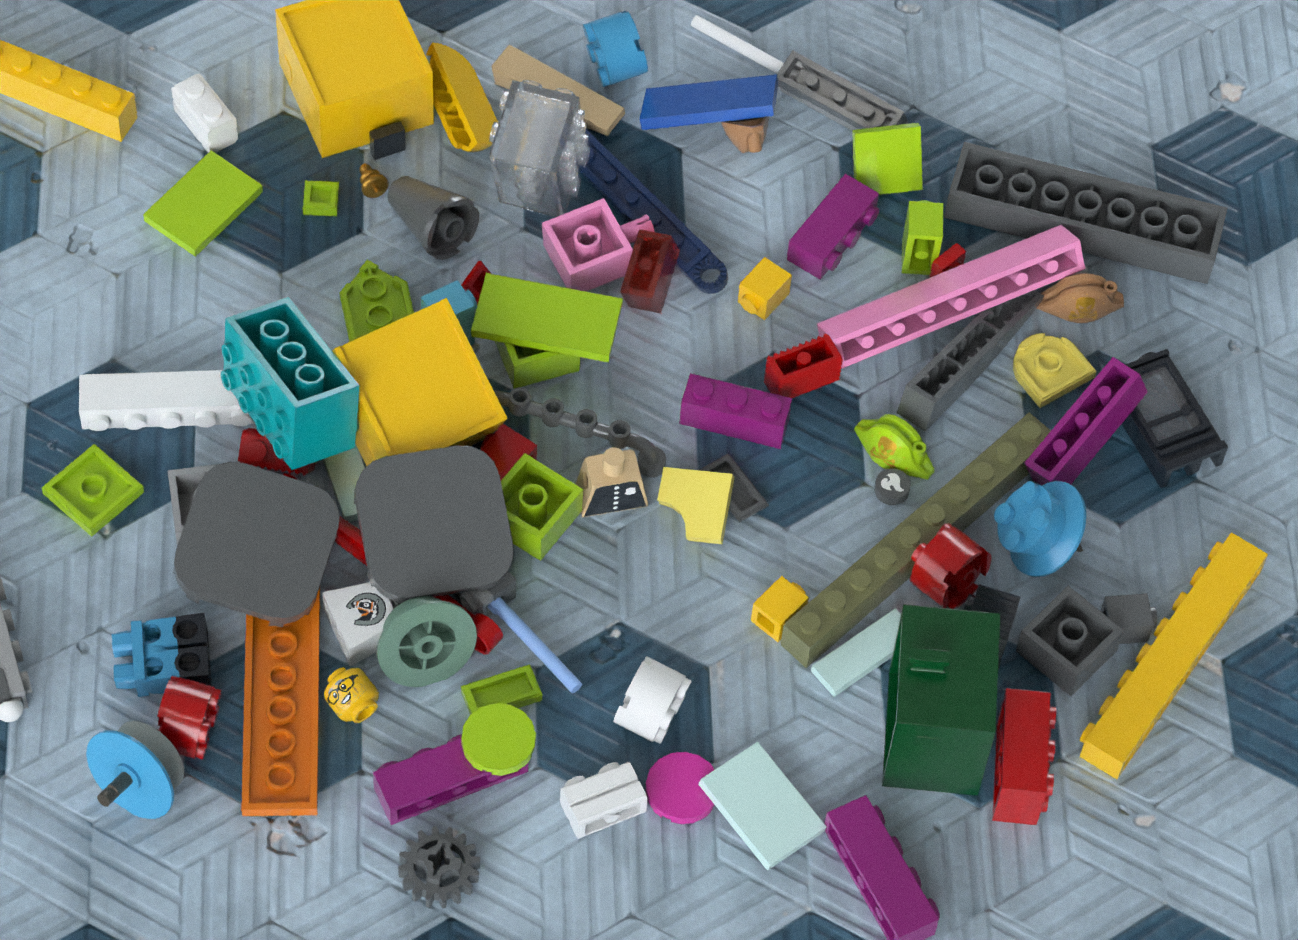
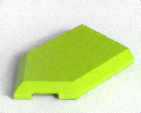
(373, 300)

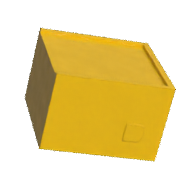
(353, 69)
(419, 386)

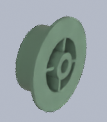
(425, 641)

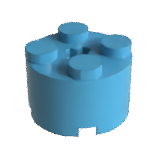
(615, 48)

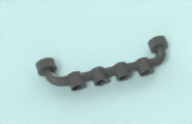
(650, 458)

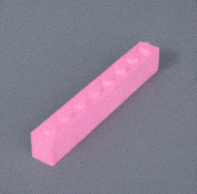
(954, 295)

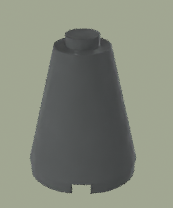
(434, 215)

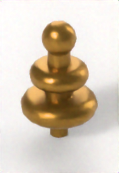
(372, 181)

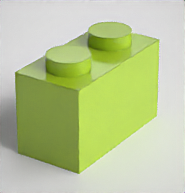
(921, 237)

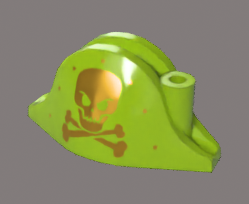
(895, 445)

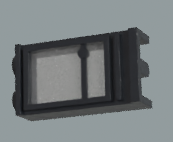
(1169, 422)

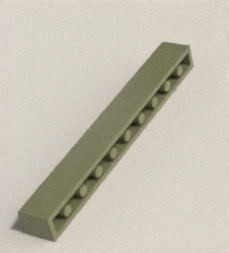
(889, 561)

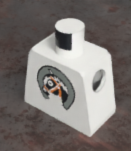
(357, 618)

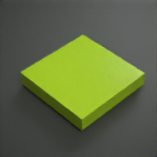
(888, 158)
(92, 490)

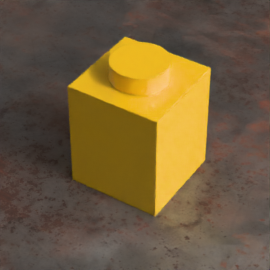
(764, 288)
(777, 606)

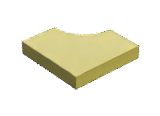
(700, 499)

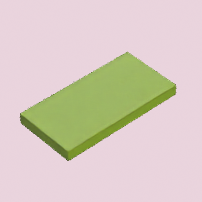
(547, 317)

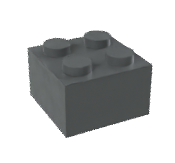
(1069, 640)

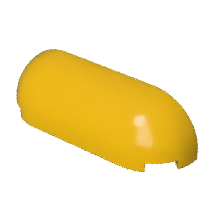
(460, 99)

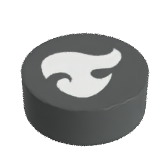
(892, 486)

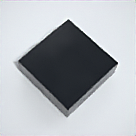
(387, 140)

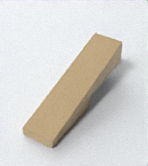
(516, 65)

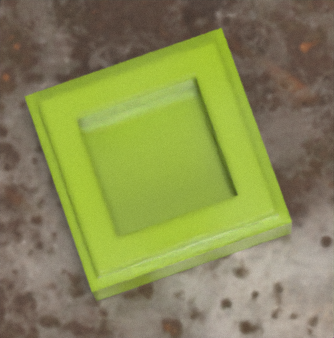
(321, 198)

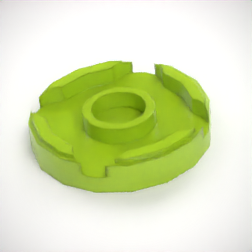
(498, 739)

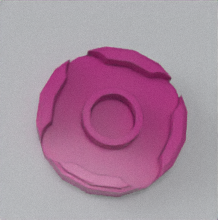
(674, 787)

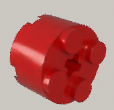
(949, 567)
(187, 715)

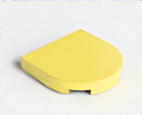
(1050, 367)

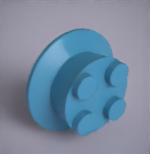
(1042, 526)

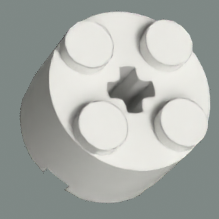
(652, 700)

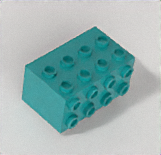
(290, 383)

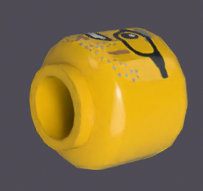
(351, 694)

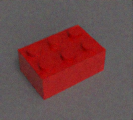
(1023, 757)

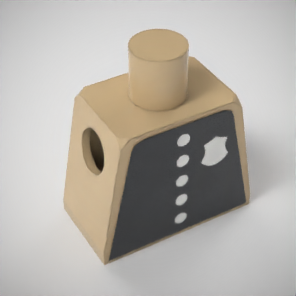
(611, 483)

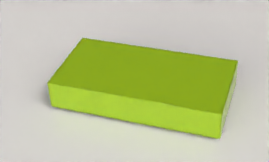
(510, 687)

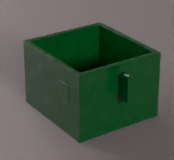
(941, 700)

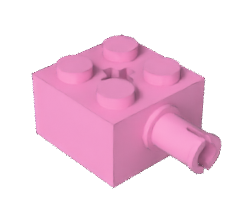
(591, 245)

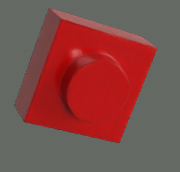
(948, 260)

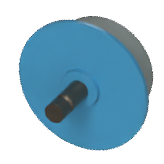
(135, 769)

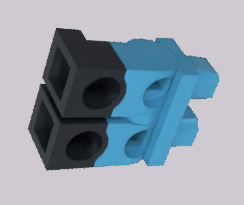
(161, 650)

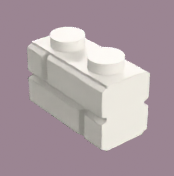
(204, 113)
(603, 798)

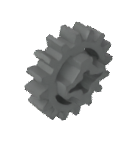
(427, 856)

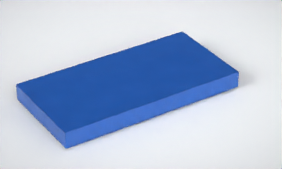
(709, 102)

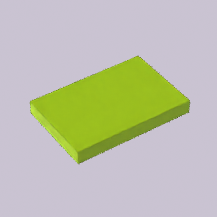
(203, 203)

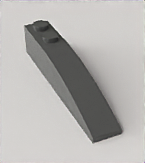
(964, 360)

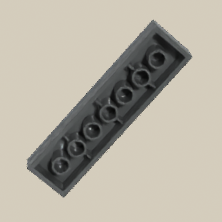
(1106, 214)

